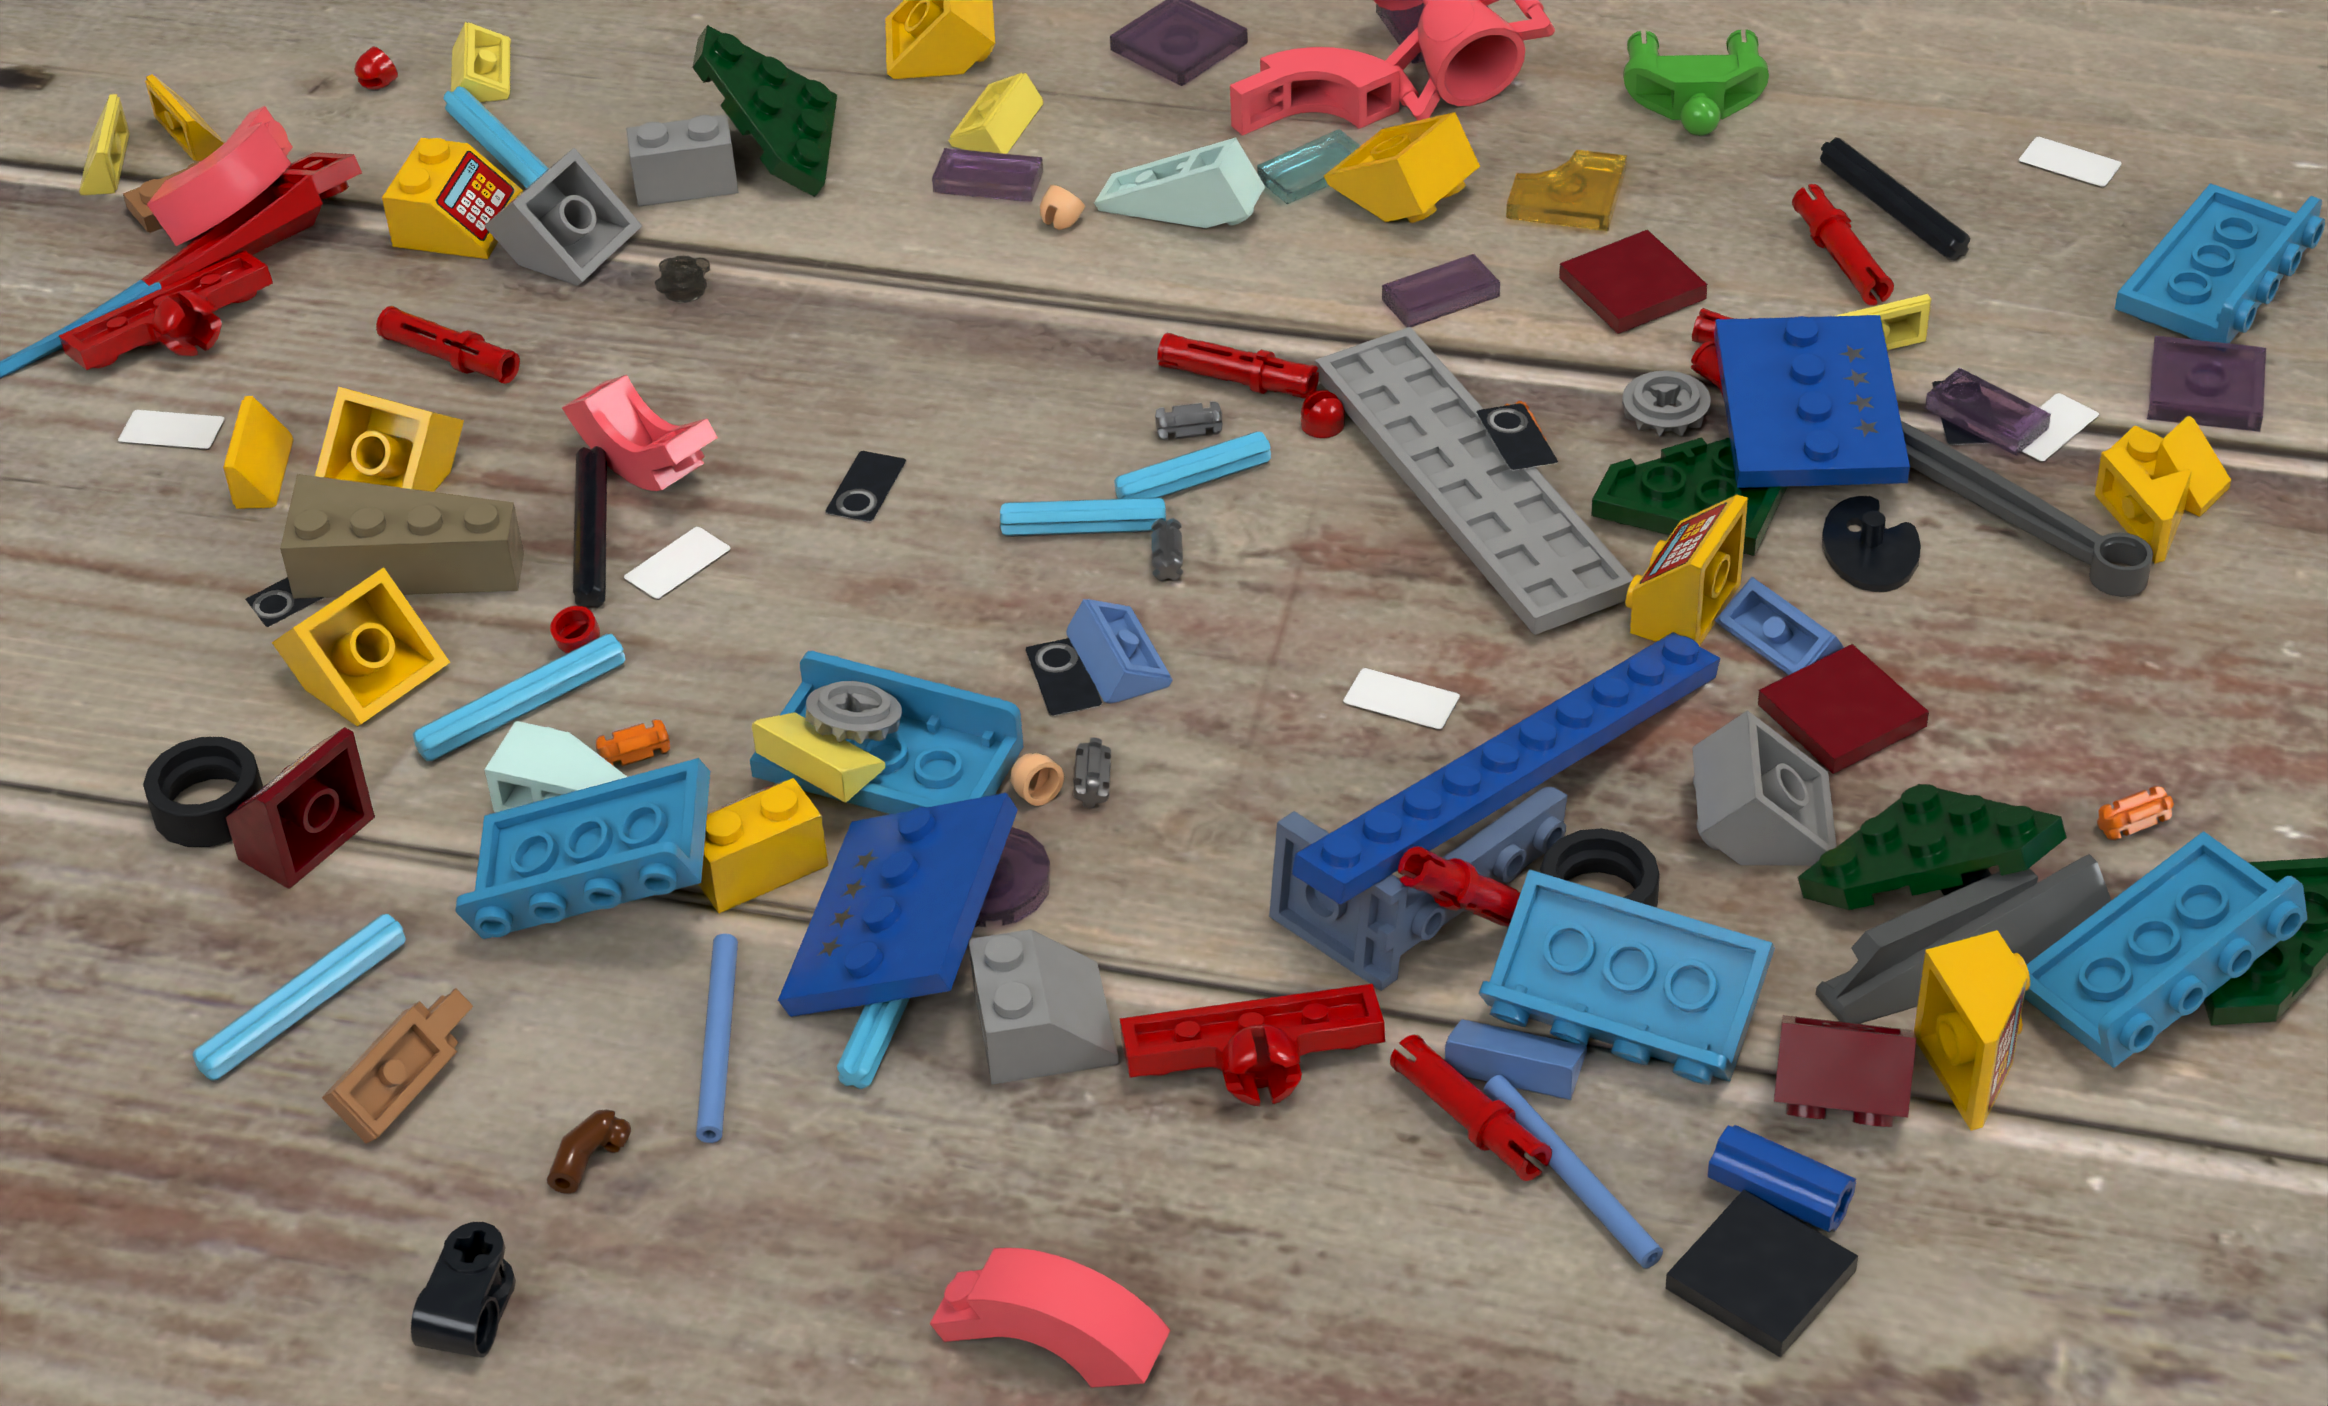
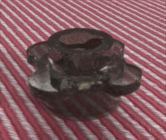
(683, 278)

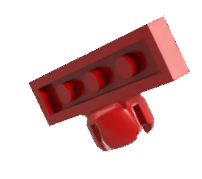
(173, 315)
(1253, 1039)

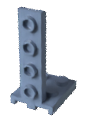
(1390, 917)

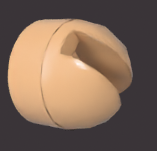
(1060, 207)
(1036, 778)

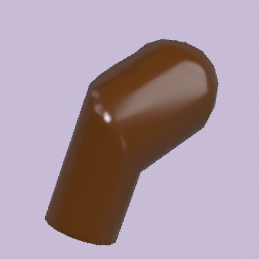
(577, 1146)

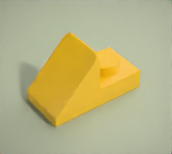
(2180, 450)
(2140, 504)

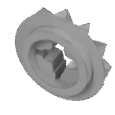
(1666, 388)
(853, 711)

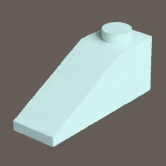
(1188, 189)
(542, 764)

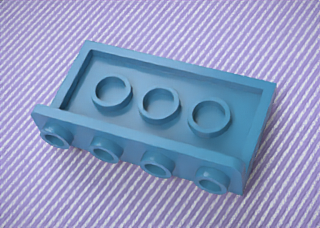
(2220, 264)
(946, 746)
(589, 850)
(2163, 948)
(1628, 977)

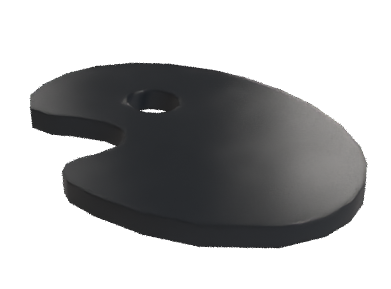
(1874, 556)

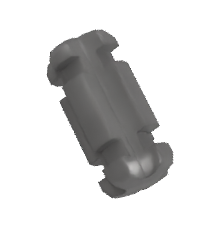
(1188, 420)
(1167, 549)
(1092, 773)

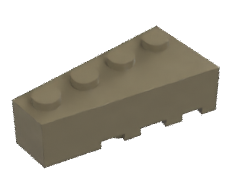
(422, 538)

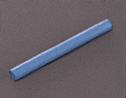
(717, 1039)
(1579, 1177)

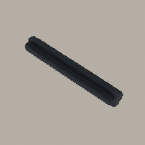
(1895, 199)
(590, 527)

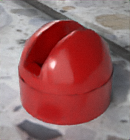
(374, 69)
(1322, 415)
(574, 628)

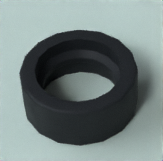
(190, 764)
(1605, 853)

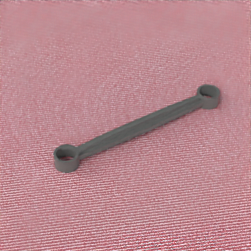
(2034, 515)

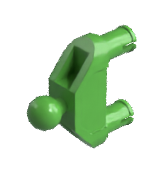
(1695, 86)

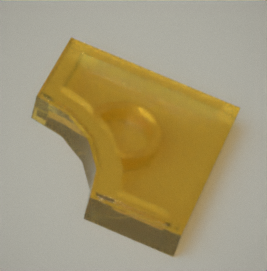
(1572, 195)

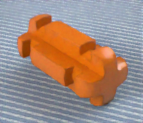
(634, 743)
(2135, 812)

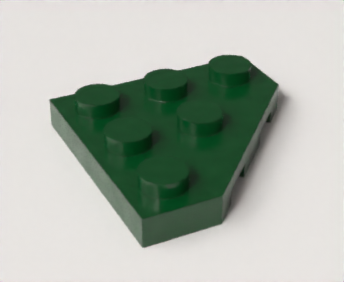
(773, 103)
(1680, 485)
(1928, 844)
(2289, 965)

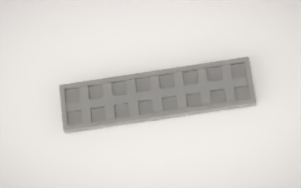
(1500, 517)

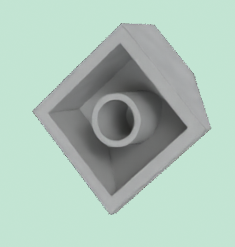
(682, 160)
(564, 222)
(1761, 796)
(1039, 1007)

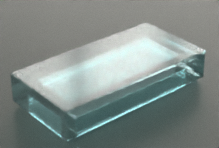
(1303, 168)

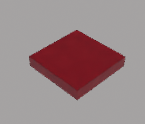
(1633, 281)
(1843, 708)

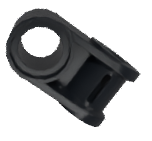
(465, 1293)

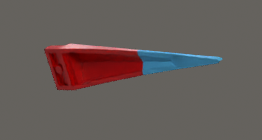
(273, 216)

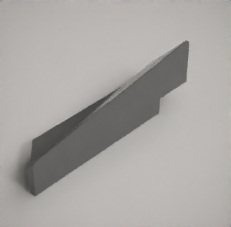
(2023, 911)

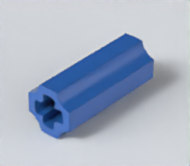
(1782, 1177)

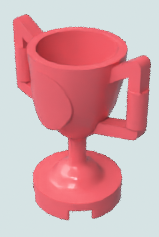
(1465, 50)

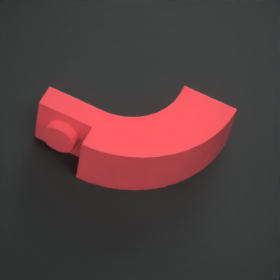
(1316, 81)
(223, 180)
(635, 438)
(1057, 1306)

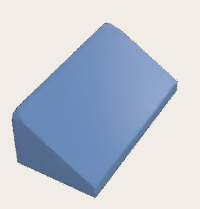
(1776, 628)
(1116, 651)
(1522, 1058)

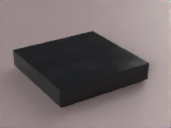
(1761, 1272)

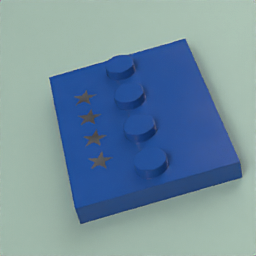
(1810, 401)
(899, 906)

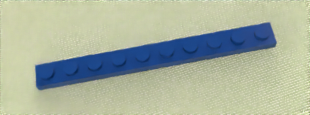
(1504, 767)

